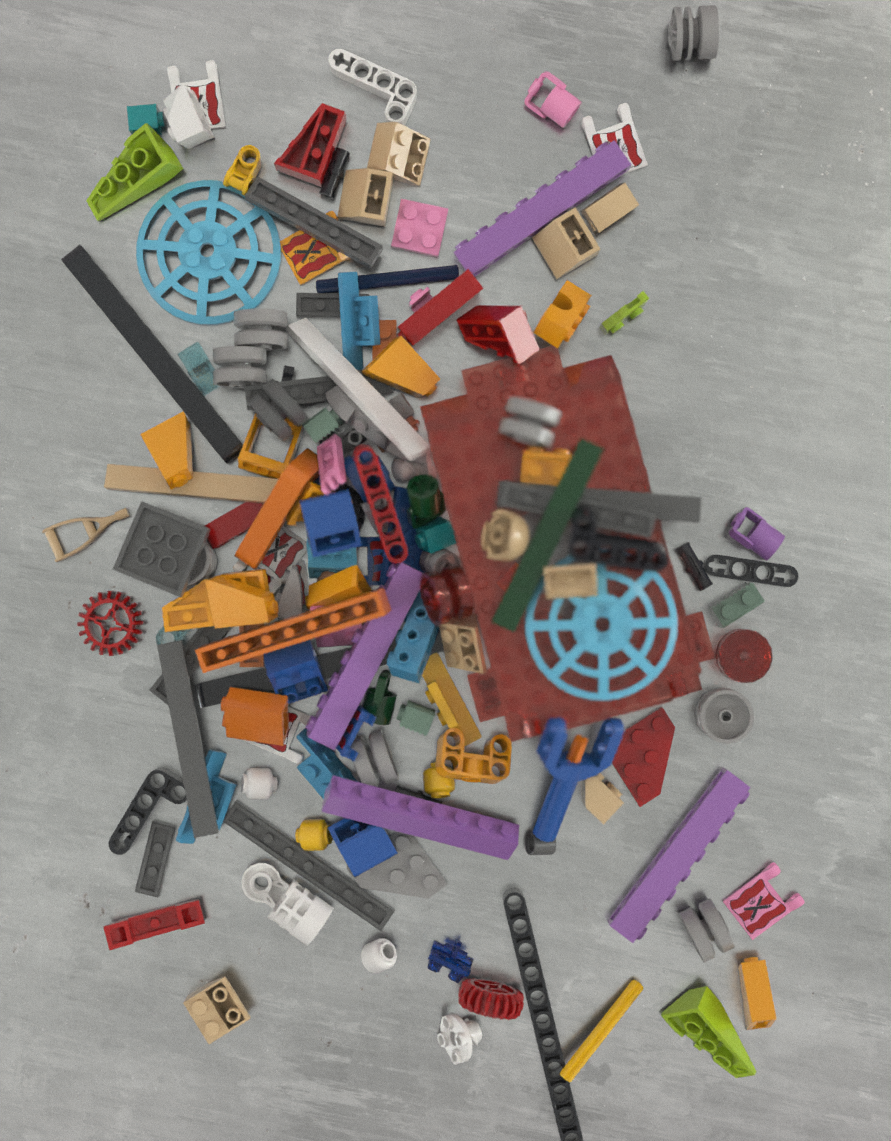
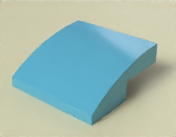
(330, 562)

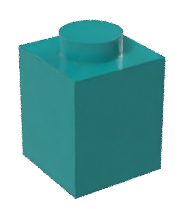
(142, 114)
(435, 535)

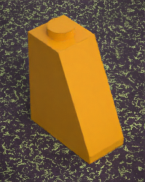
(402, 369)
(172, 449)
(337, 587)
(239, 603)
(756, 994)

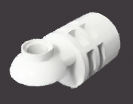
(291, 904)

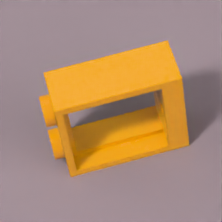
(263, 465)

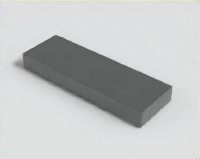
(318, 305)
(155, 858)

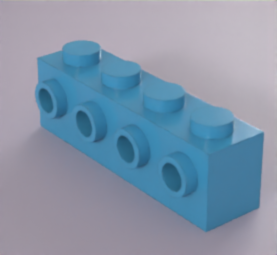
(413, 644)

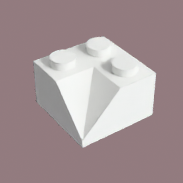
(186, 118)

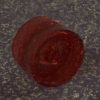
(446, 595)
(747, 669)

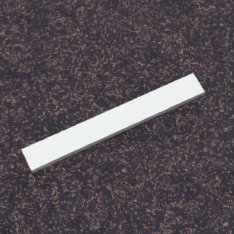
(358, 389)

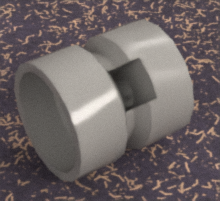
(438, 560)

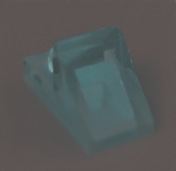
(199, 367)

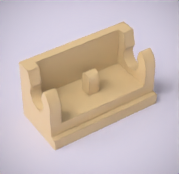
(610, 207)
(570, 581)

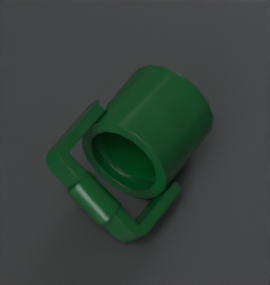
(424, 499)
(380, 701)

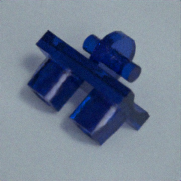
(451, 958)

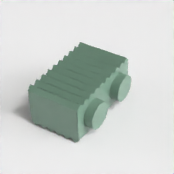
(323, 425)
(735, 604)
(416, 717)

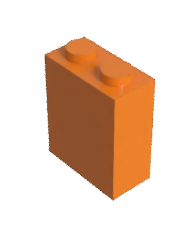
(255, 716)

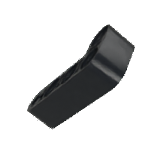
(618, 544)
(144, 812)

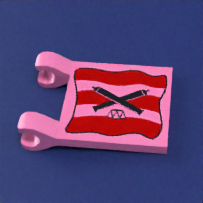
(759, 905)

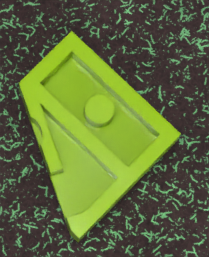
(631, 310)

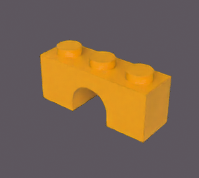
(563, 315)

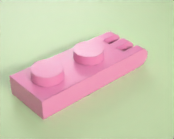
(331, 464)

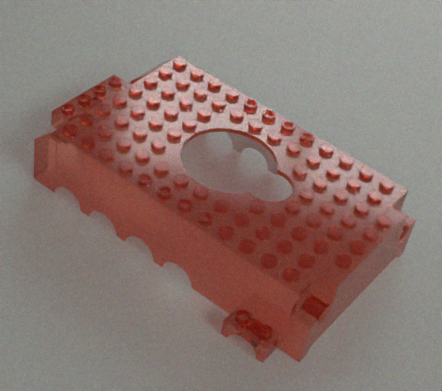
(469, 465)

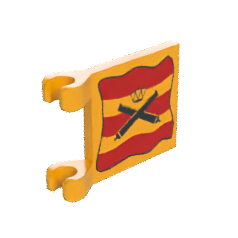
(310, 256)

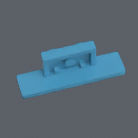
(358, 319)
(321, 764)
(221, 790)

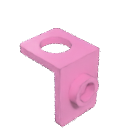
(419, 299)

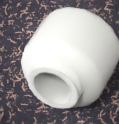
(258, 783)
(378, 955)

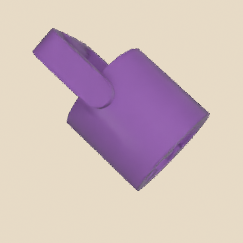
(761, 539)

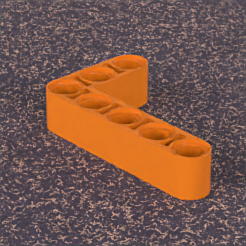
(277, 508)

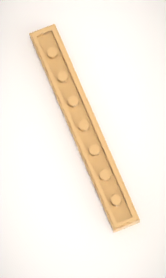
(201, 486)

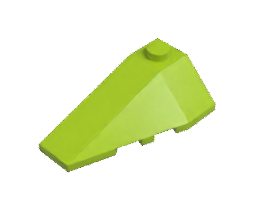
(138, 170)
(705, 1022)

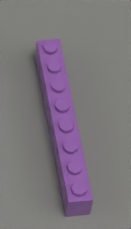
(539, 211)
(363, 659)
(420, 818)
(678, 855)

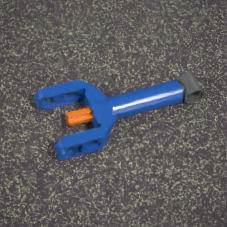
(567, 771)

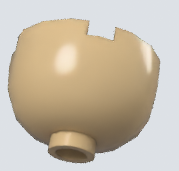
(505, 536)

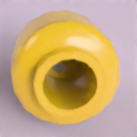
(435, 784)
(313, 835)

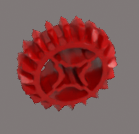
(107, 633)
(491, 999)

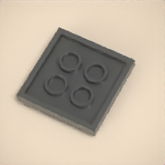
(161, 549)

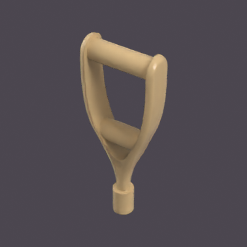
(89, 527)

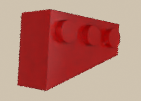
(314, 146)
(499, 329)

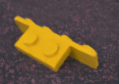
(446, 696)

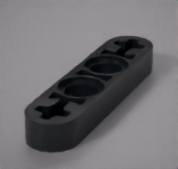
(750, 570)

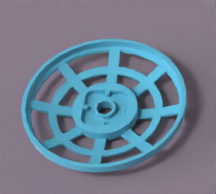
(210, 267)
(607, 642)

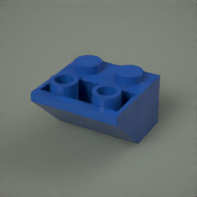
(330, 523)
(295, 671)
(362, 844)

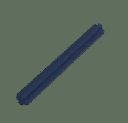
(393, 278)

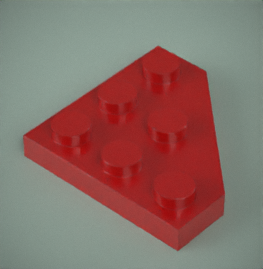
(644, 755)

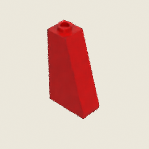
(439, 308)

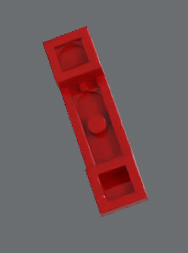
(153, 923)

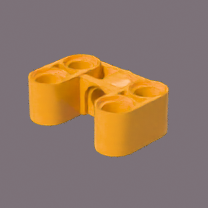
(471, 766)

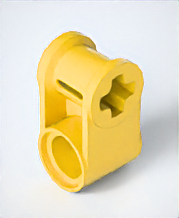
(243, 174)

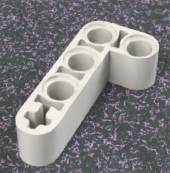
(370, 82)

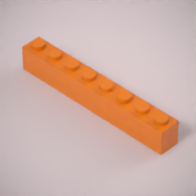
(293, 630)

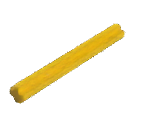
(601, 1030)

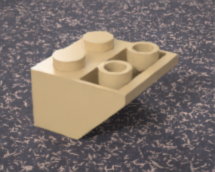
(399, 151)
(366, 196)
(566, 243)
(463, 644)
(600, 798)
(216, 1009)

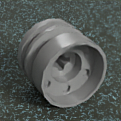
(694, 32)

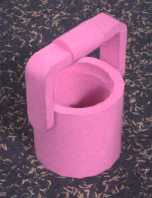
(559, 104)

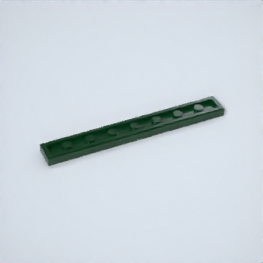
(547, 534)

